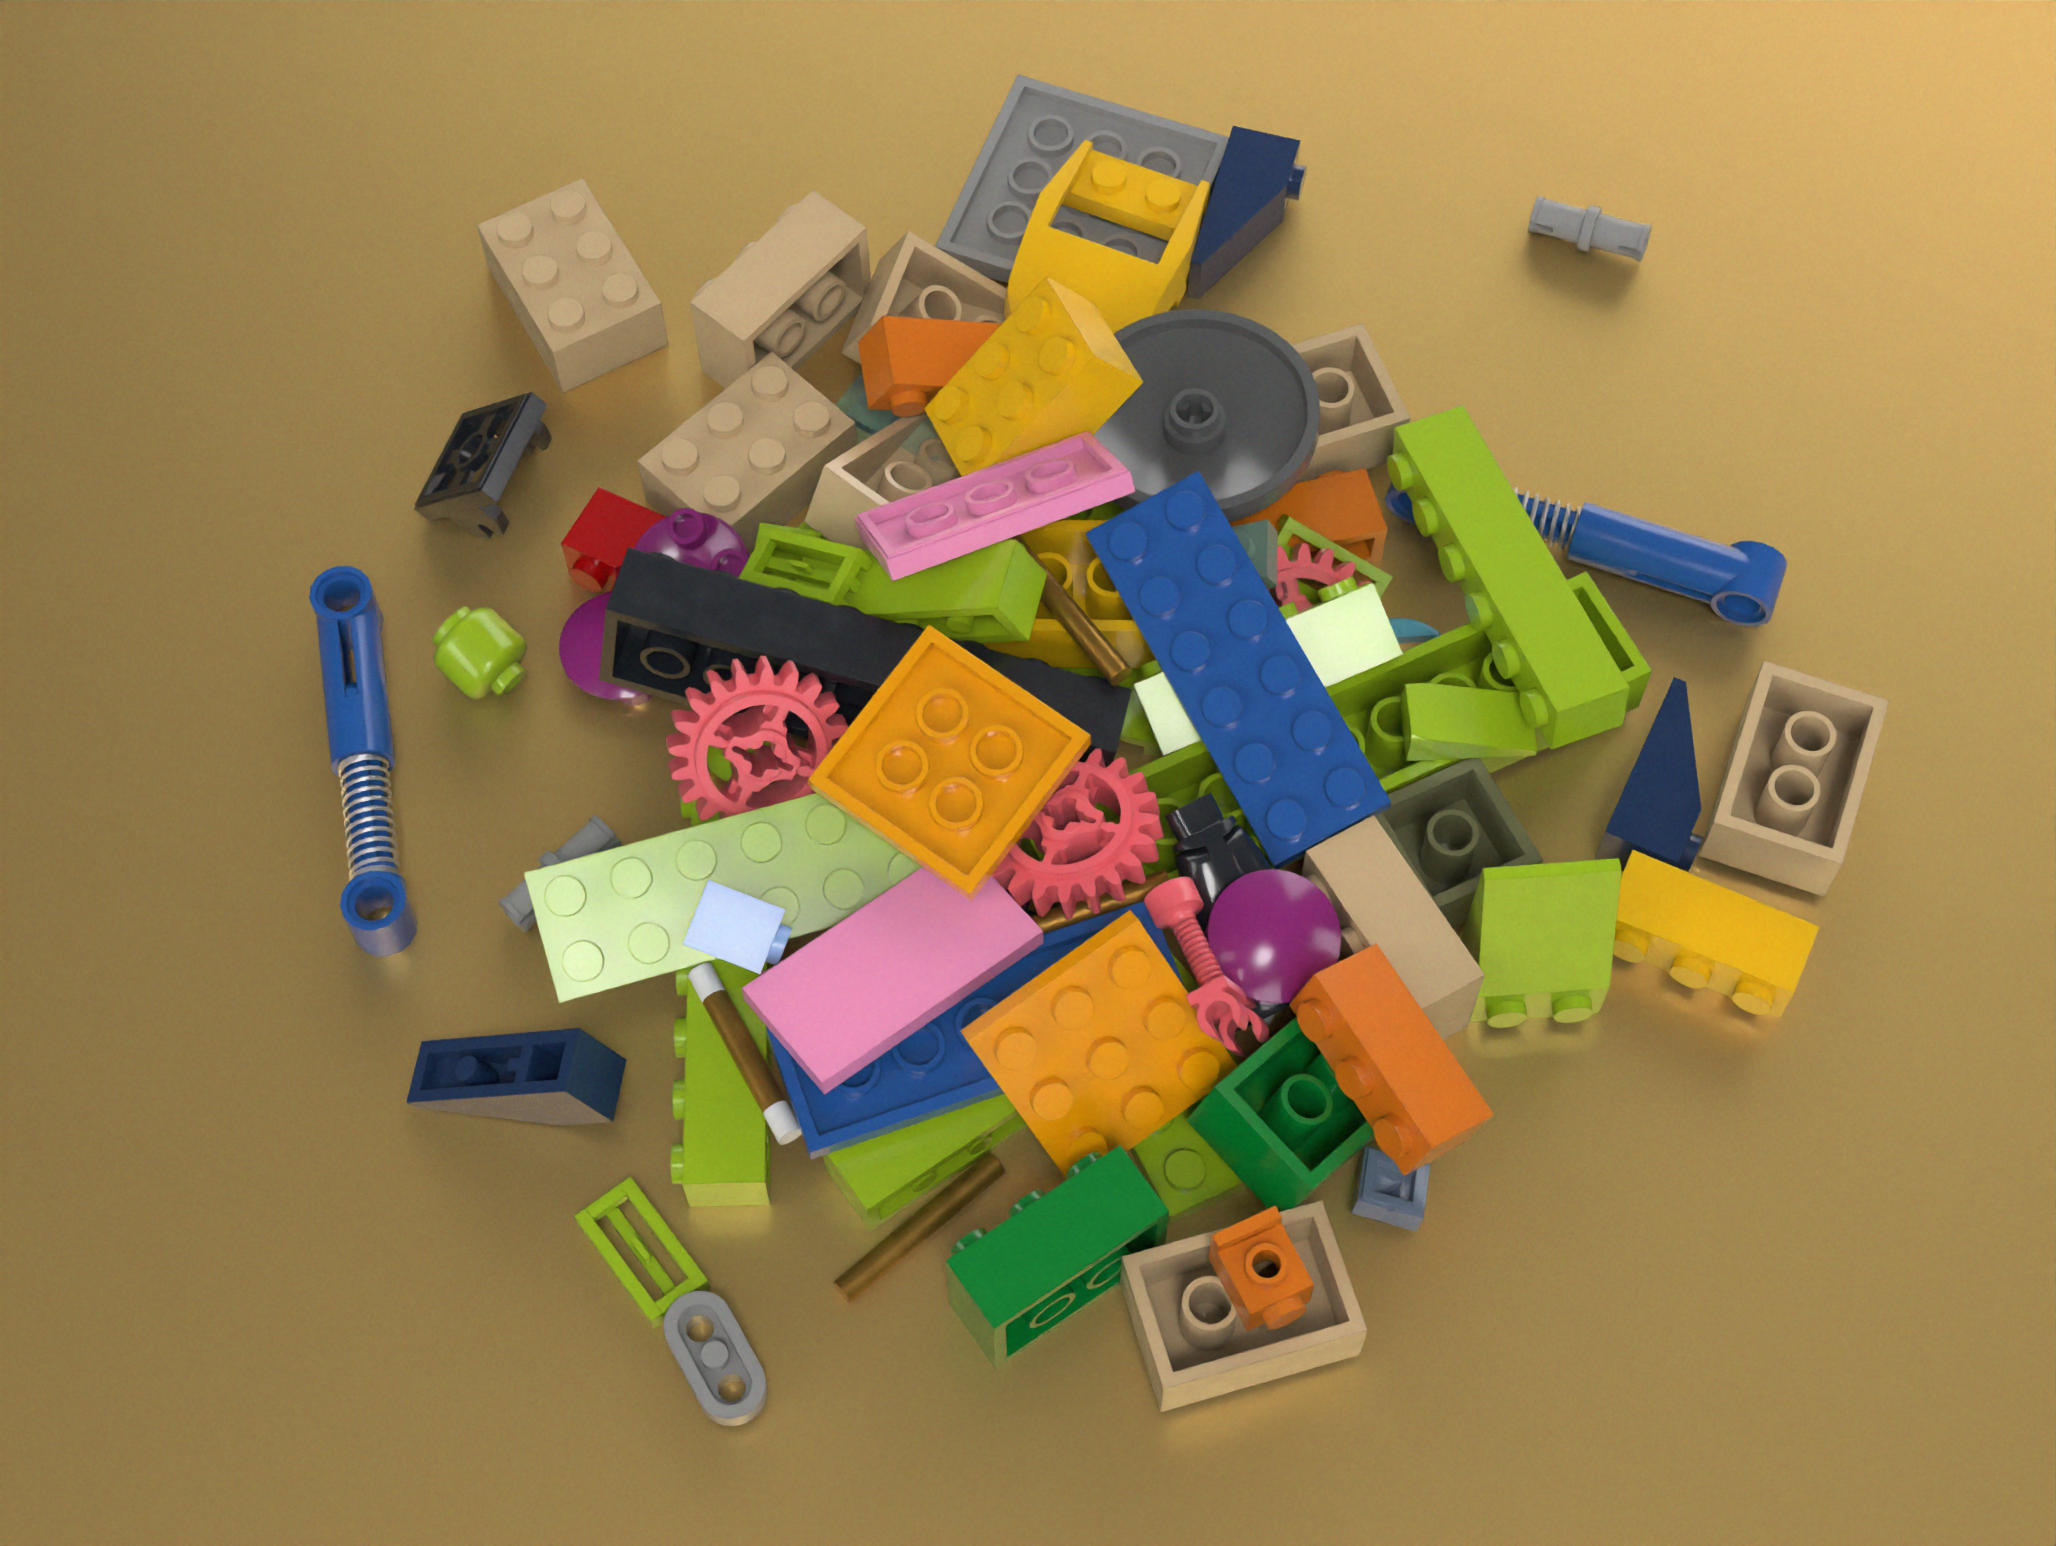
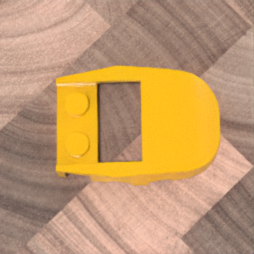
(1117, 282)

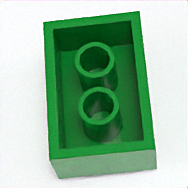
(1282, 1120)
(1053, 1254)

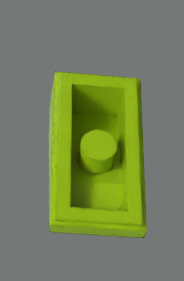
(1463, 723)

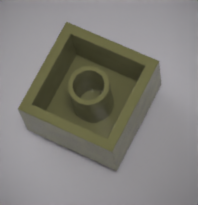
(1452, 830)

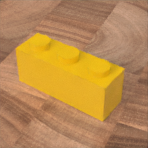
(1710, 935)

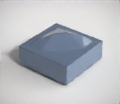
(1386, 1193)

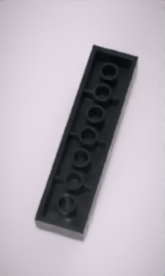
(681, 620)

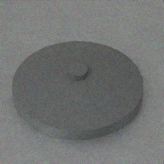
(1215, 402)

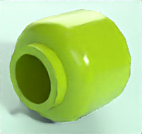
(480, 652)

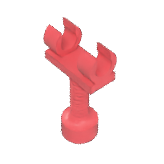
(1218, 998)

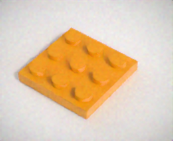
(950, 762)
(1099, 1046)

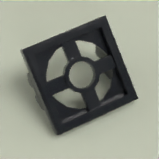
(450, 487)

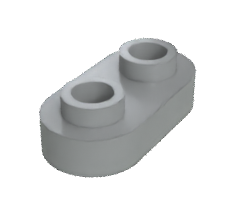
(716, 1361)

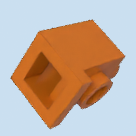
(1257, 1298)

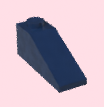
(1246, 202)
(1661, 793)
(520, 1077)

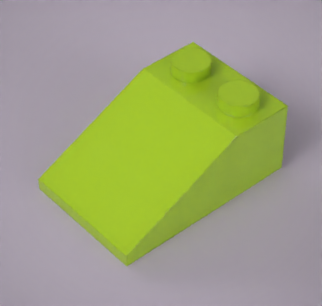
(1543, 940)

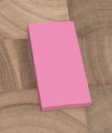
(993, 504)
(888, 972)

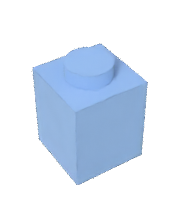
(737, 928)

